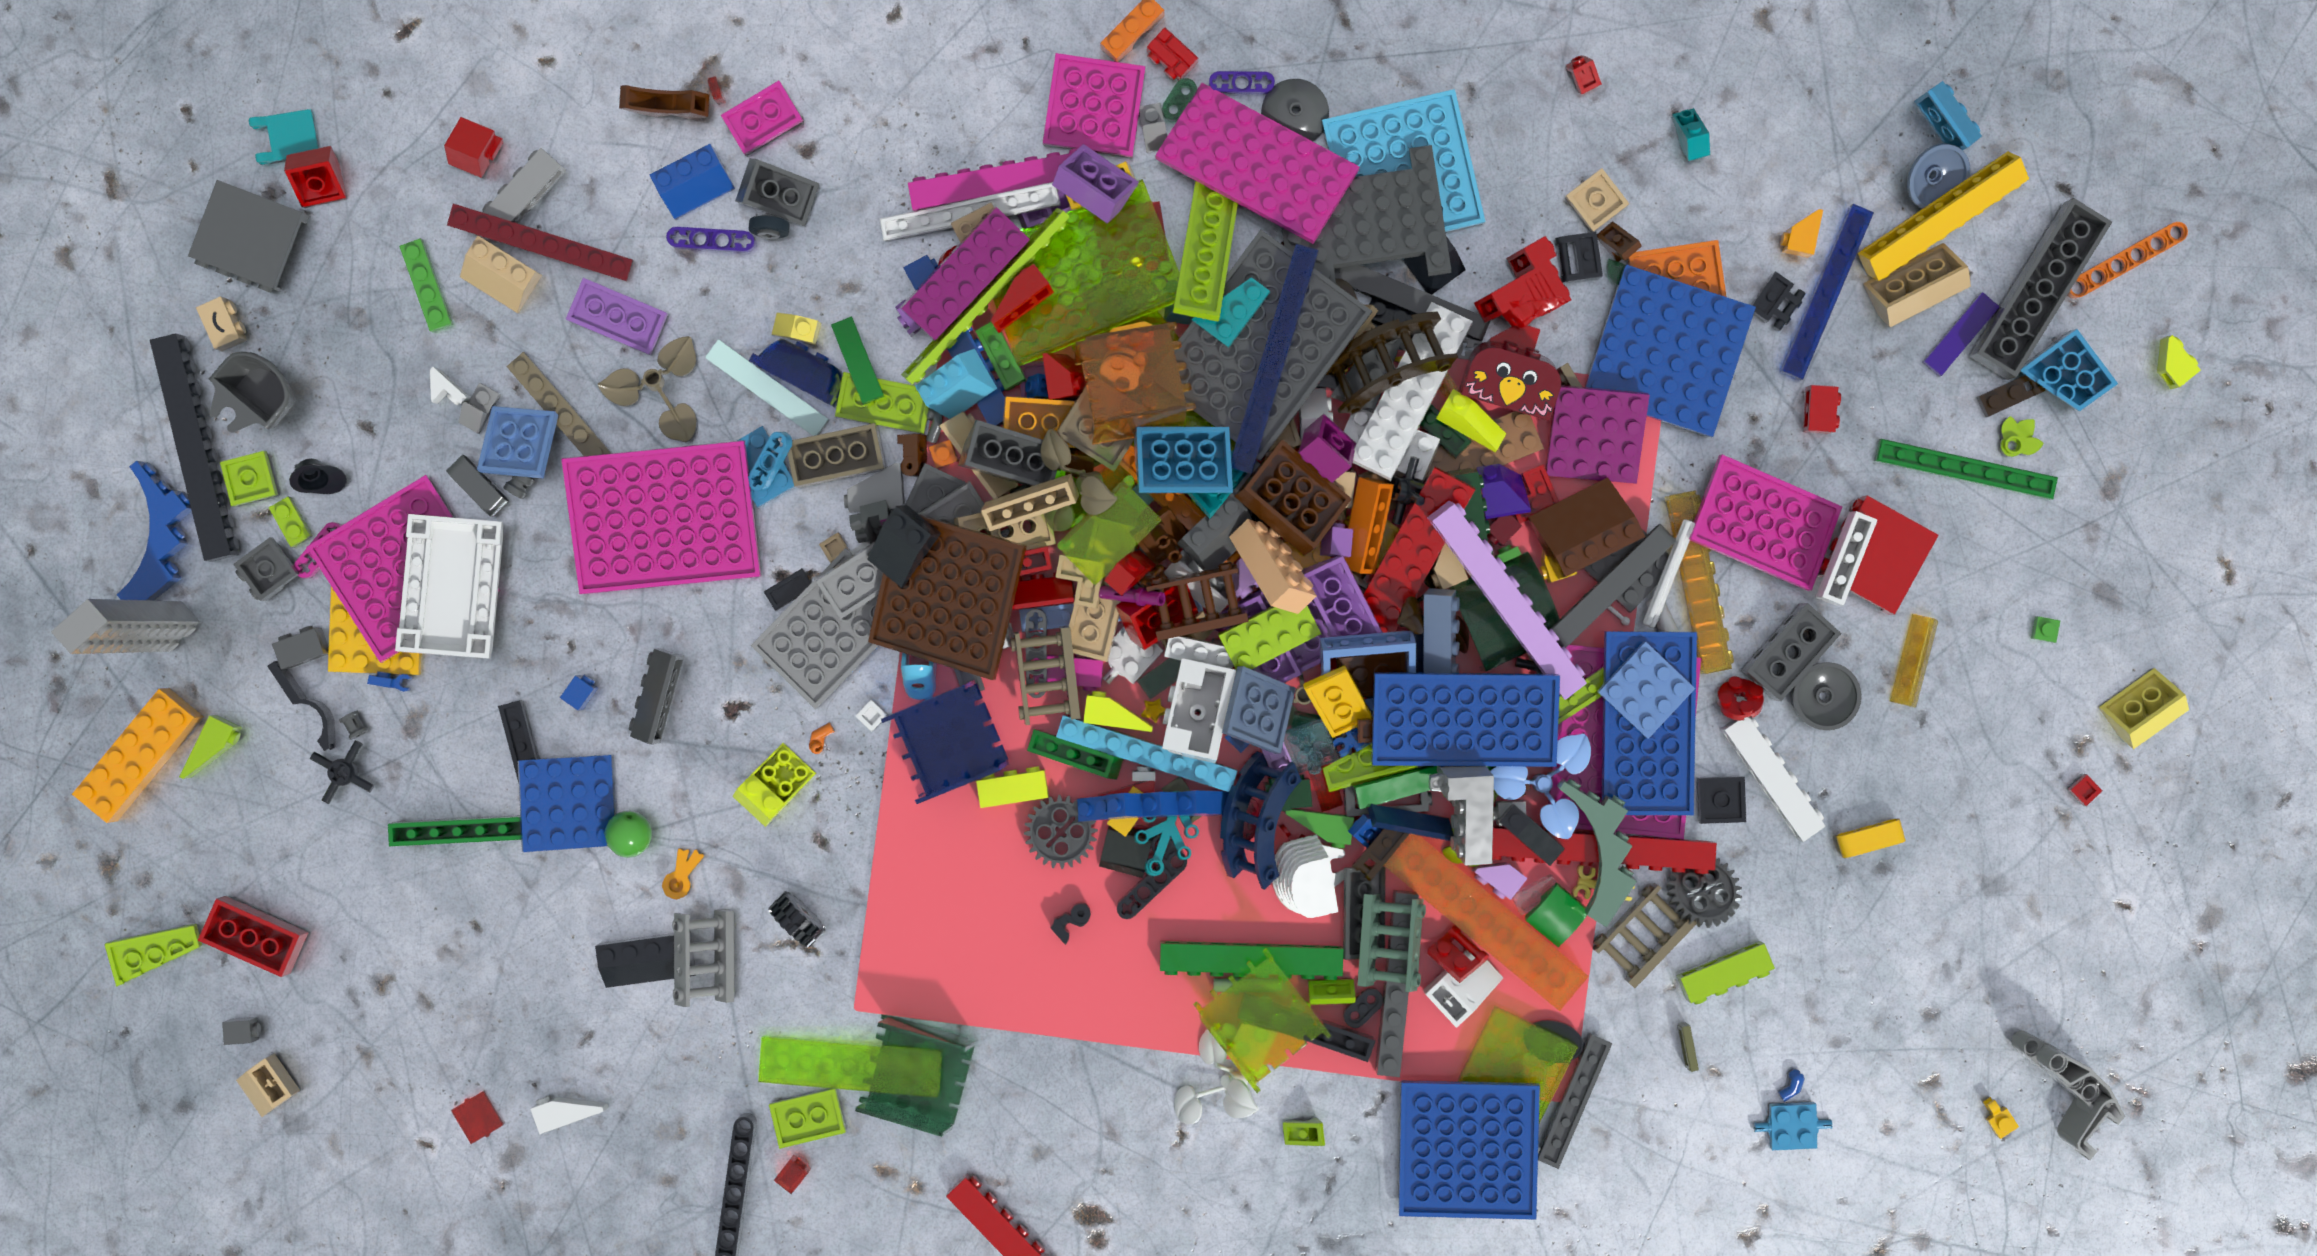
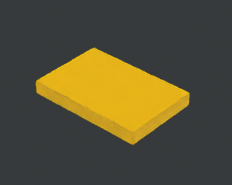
(1337, 701)

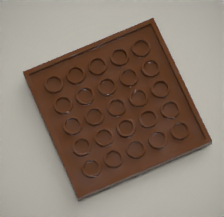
(954, 602)

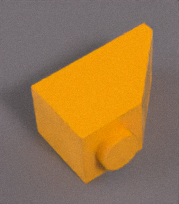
(1803, 236)

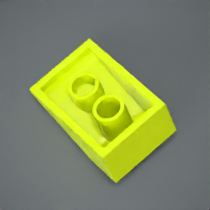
(1109, 712)

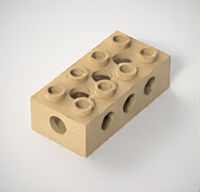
(1038, 536)

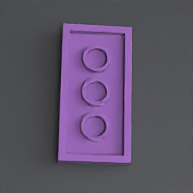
(616, 316)

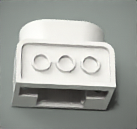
(1202, 690)

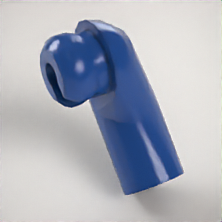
(1795, 1086)

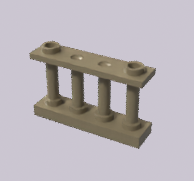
(1064, 661)
(1666, 940)

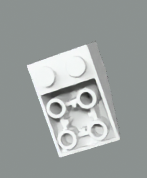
(1461, 999)

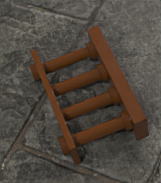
(1212, 618)

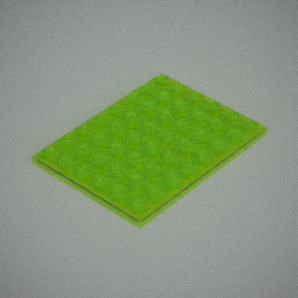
(1098, 278)

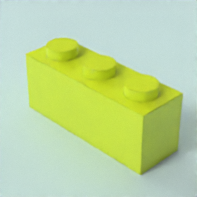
(1012, 787)

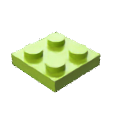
(248, 478)

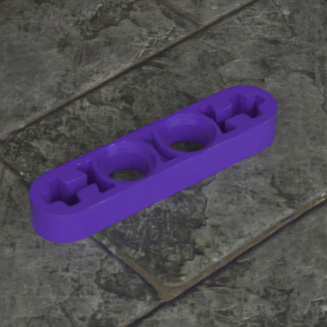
(711, 237)

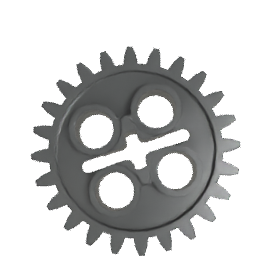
(1045, 817)
(1712, 909)

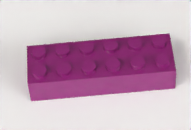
(964, 273)

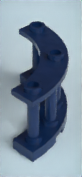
(1235, 815)

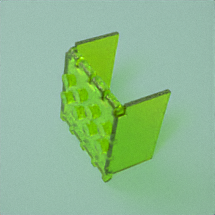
(1106, 538)
(1261, 1019)

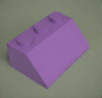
(1094, 183)

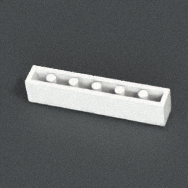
(1773, 778)

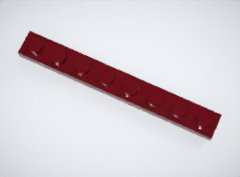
(539, 242)

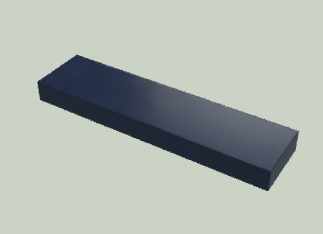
(1410, 822)

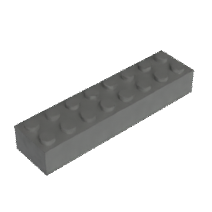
(2040, 289)

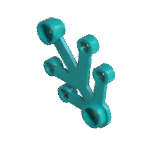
(1167, 830)

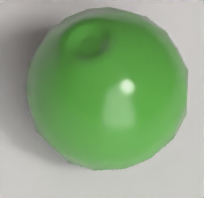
(628, 834)

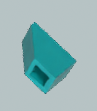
(1692, 134)

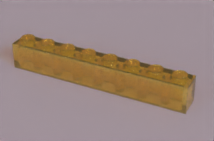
(1700, 589)

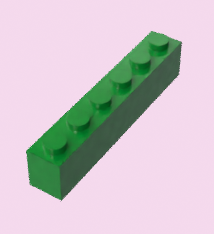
(454, 830)

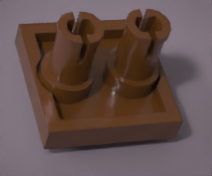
(1163, 538)

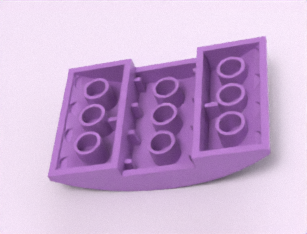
(1337, 610)

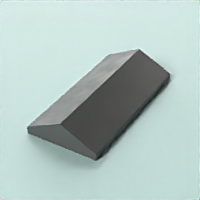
(1354, 889)

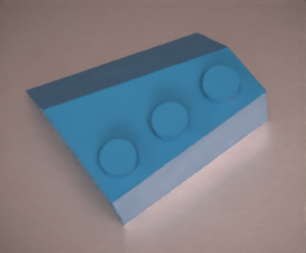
(2070, 371)

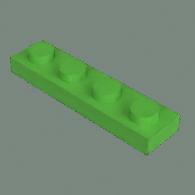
(426, 285)

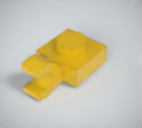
(2000, 1119)

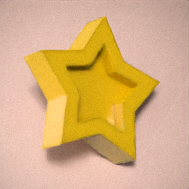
(1153, 710)

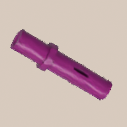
(1139, 596)

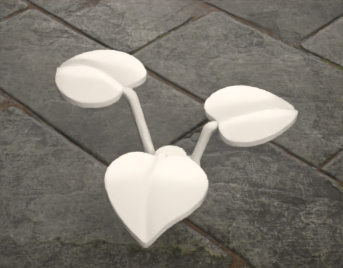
(1238, 1099)

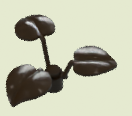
(1412, 617)

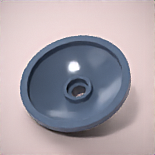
(1948, 168)

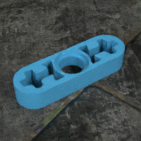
(761, 466)

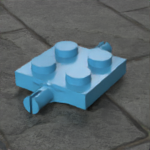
(1793, 1126)

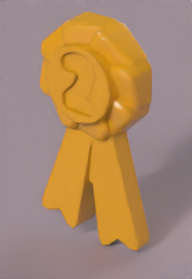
(677, 883)

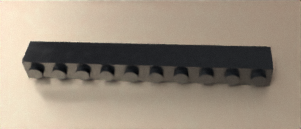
(194, 447)

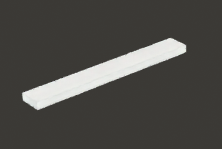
(940, 217)

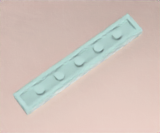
(767, 388)

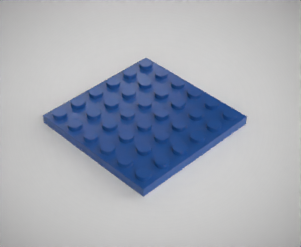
(1673, 345)
(1469, 1149)

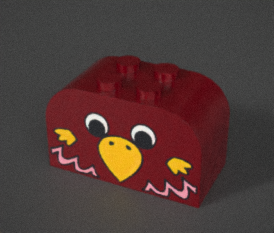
(1512, 378)

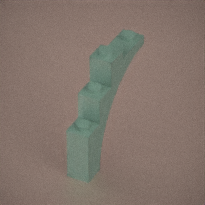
(1612, 882)

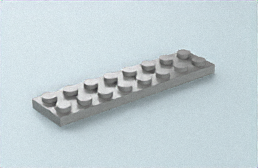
(859, 581)

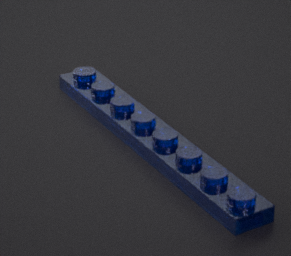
(1827, 292)

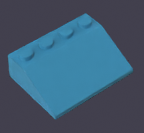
(1183, 459)

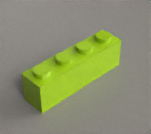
(1725, 972)

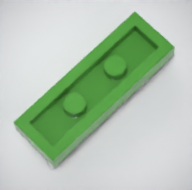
(1001, 356)

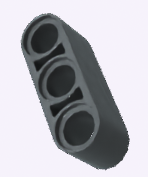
(477, 485)

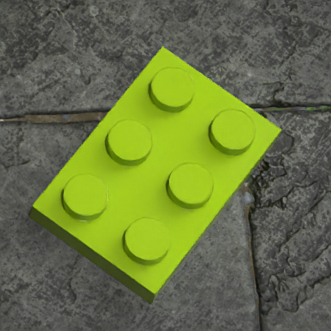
(807, 1118)

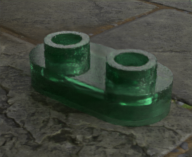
(1179, 100)

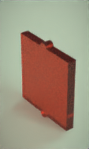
(477, 1117)

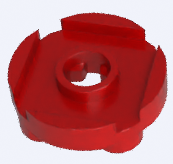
(1736, 688)

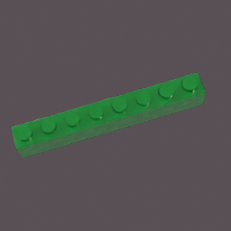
(1232, 958)

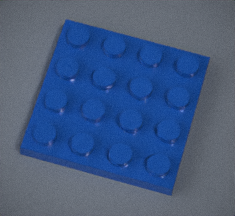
(565, 802)

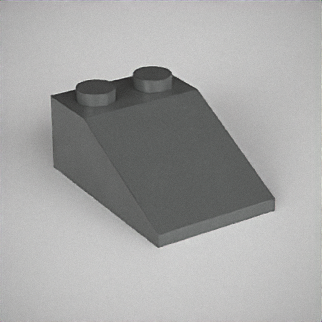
(777, 191)

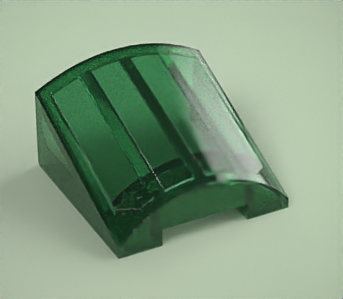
(1488, 630)

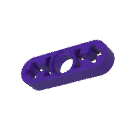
(1247, 74)

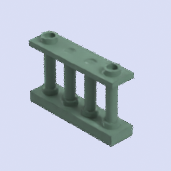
(1370, 950)

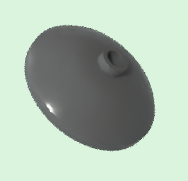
(1301, 93)
(1841, 698)

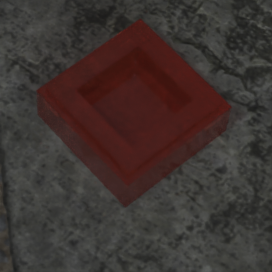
(716, 90)

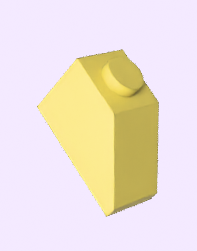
(796, 328)

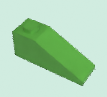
(1326, 825)

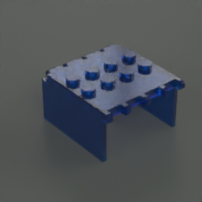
(949, 740)

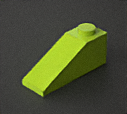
(214, 740)

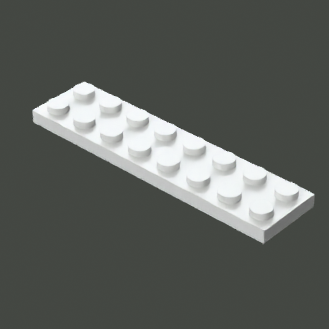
(1405, 405)

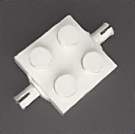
(1129, 659)

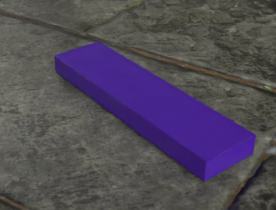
(1961, 334)

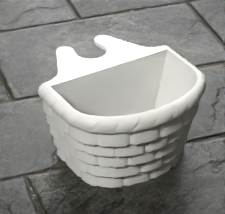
(1306, 876)

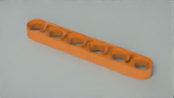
(2126, 260)

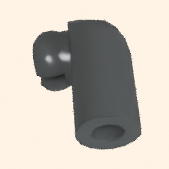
(935, 429)

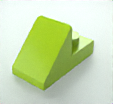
(1304, 1132)

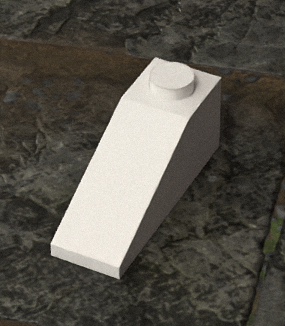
(562, 1111)

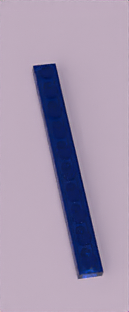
(1274, 358)

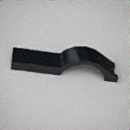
(297, 696)

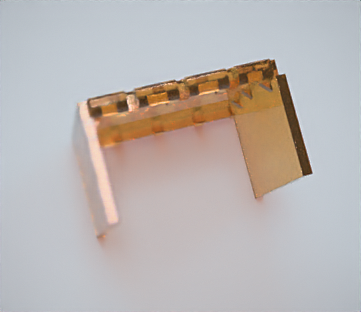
(1133, 381)

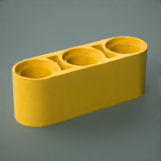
(1870, 838)

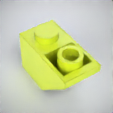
(2174, 363)

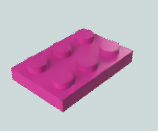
(762, 117)

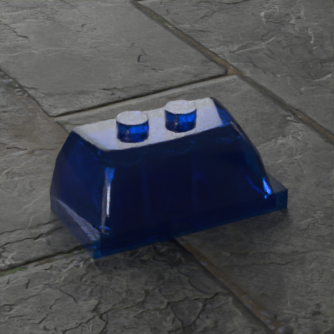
(801, 369)

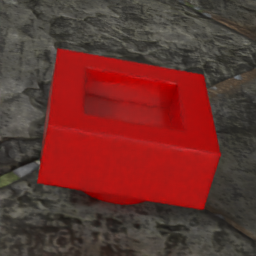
(2085, 790)

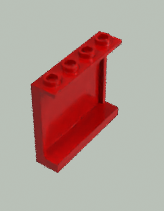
(1891, 556)

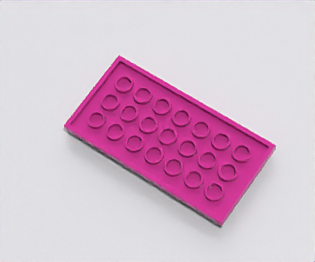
(1257, 163)

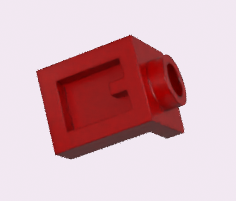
(1584, 73)

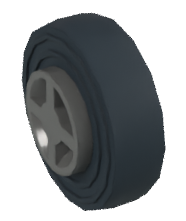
(769, 226)

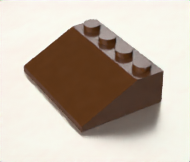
(1293, 498)
(1585, 528)

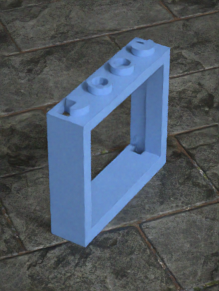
(1366, 645)

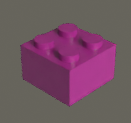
(1327, 448)

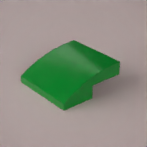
(1557, 915)

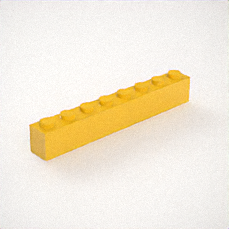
(1943, 216)

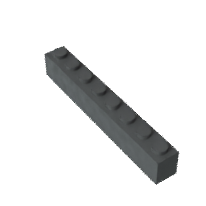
(1394, 997)

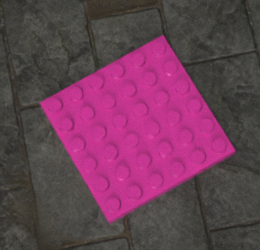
(368, 560)

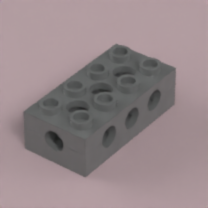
(1806, 653)

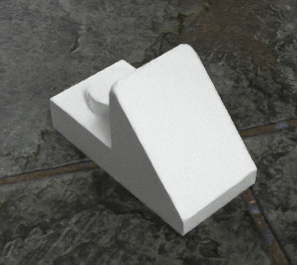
(441, 385)

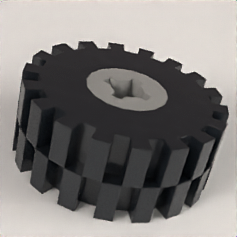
(796, 919)

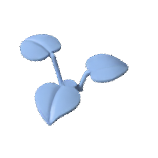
(1557, 817)

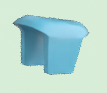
(918, 674)

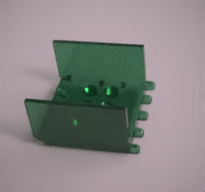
(922, 1112)

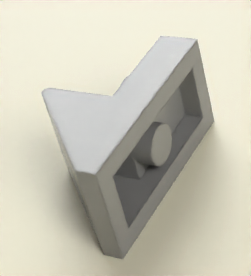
(1153, 126)
(478, 409)

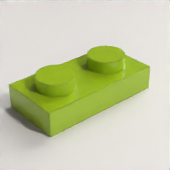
(290, 521)
(1331, 991)

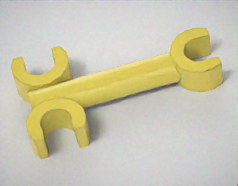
(1586, 882)

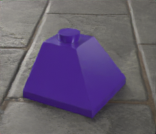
(1503, 491)

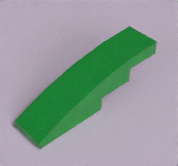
(857, 360)

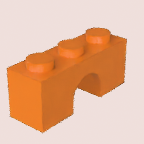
(1131, 28)

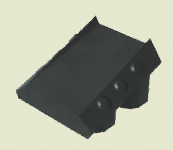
(1124, 853)

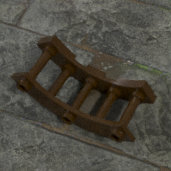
(1376, 339)

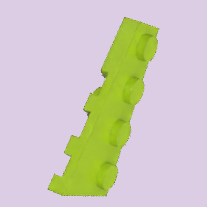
(1357, 769)
(145, 952)

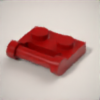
(1452, 959)

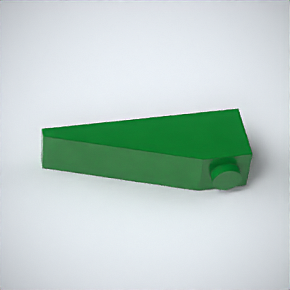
(1075, 755)

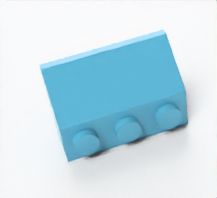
(956, 385)

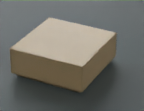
(833, 546)

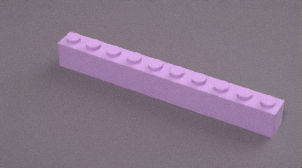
(1505, 597)

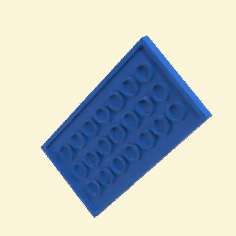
(1465, 719)
(1659, 771)

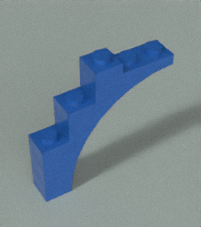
(165, 539)
(1151, 805)

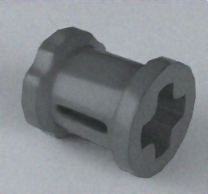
(353, 725)

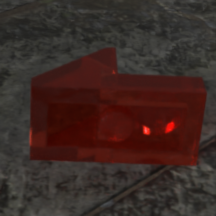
(1326, 799)

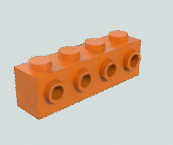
(1368, 523)

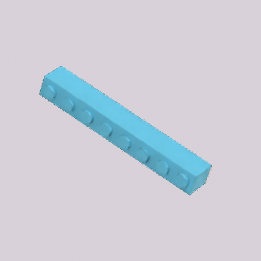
(1145, 753)

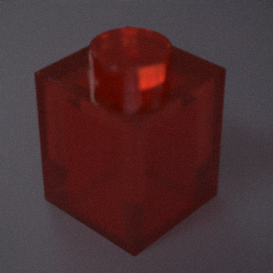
(793, 1173)

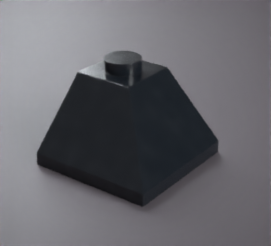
(1432, 284)

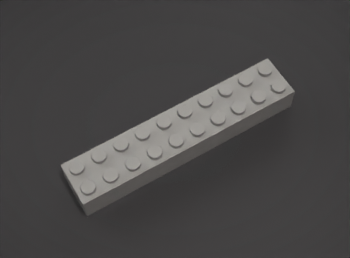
(125, 626)

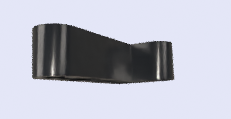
(1149, 881)

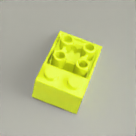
(773, 784)

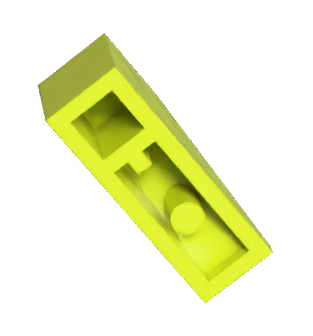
(1469, 419)

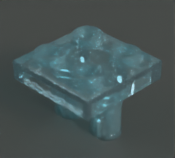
(1310, 746)

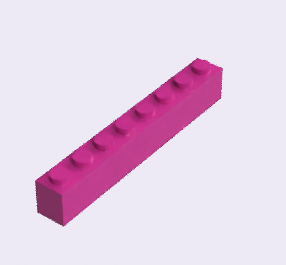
(984, 182)

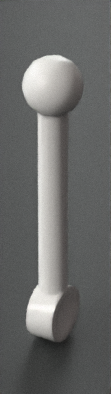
(1624, 620)

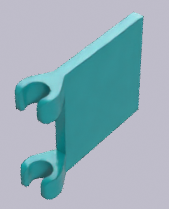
(287, 134)

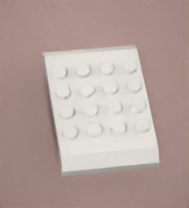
(450, 586)

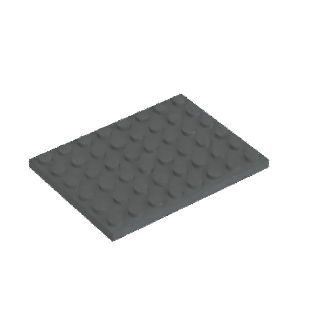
(1225, 376)

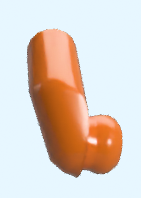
(818, 736)

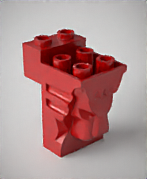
(1534, 290)

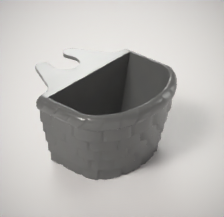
(252, 390)

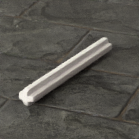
(1668, 574)

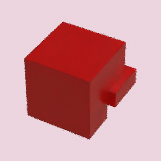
(472, 147)

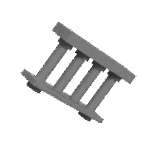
(723, 957)

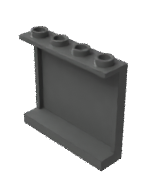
(246, 236)

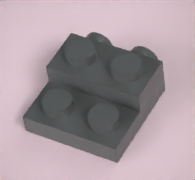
(265, 570)

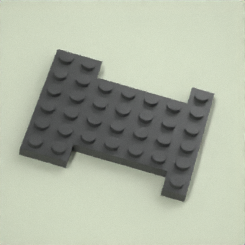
(1385, 220)

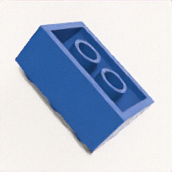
(692, 181)

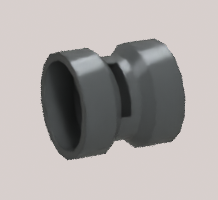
(518, 485)

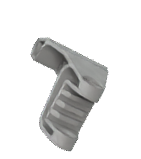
(2092, 1095)

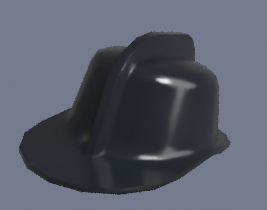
(315, 477)

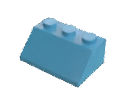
(1948, 116)

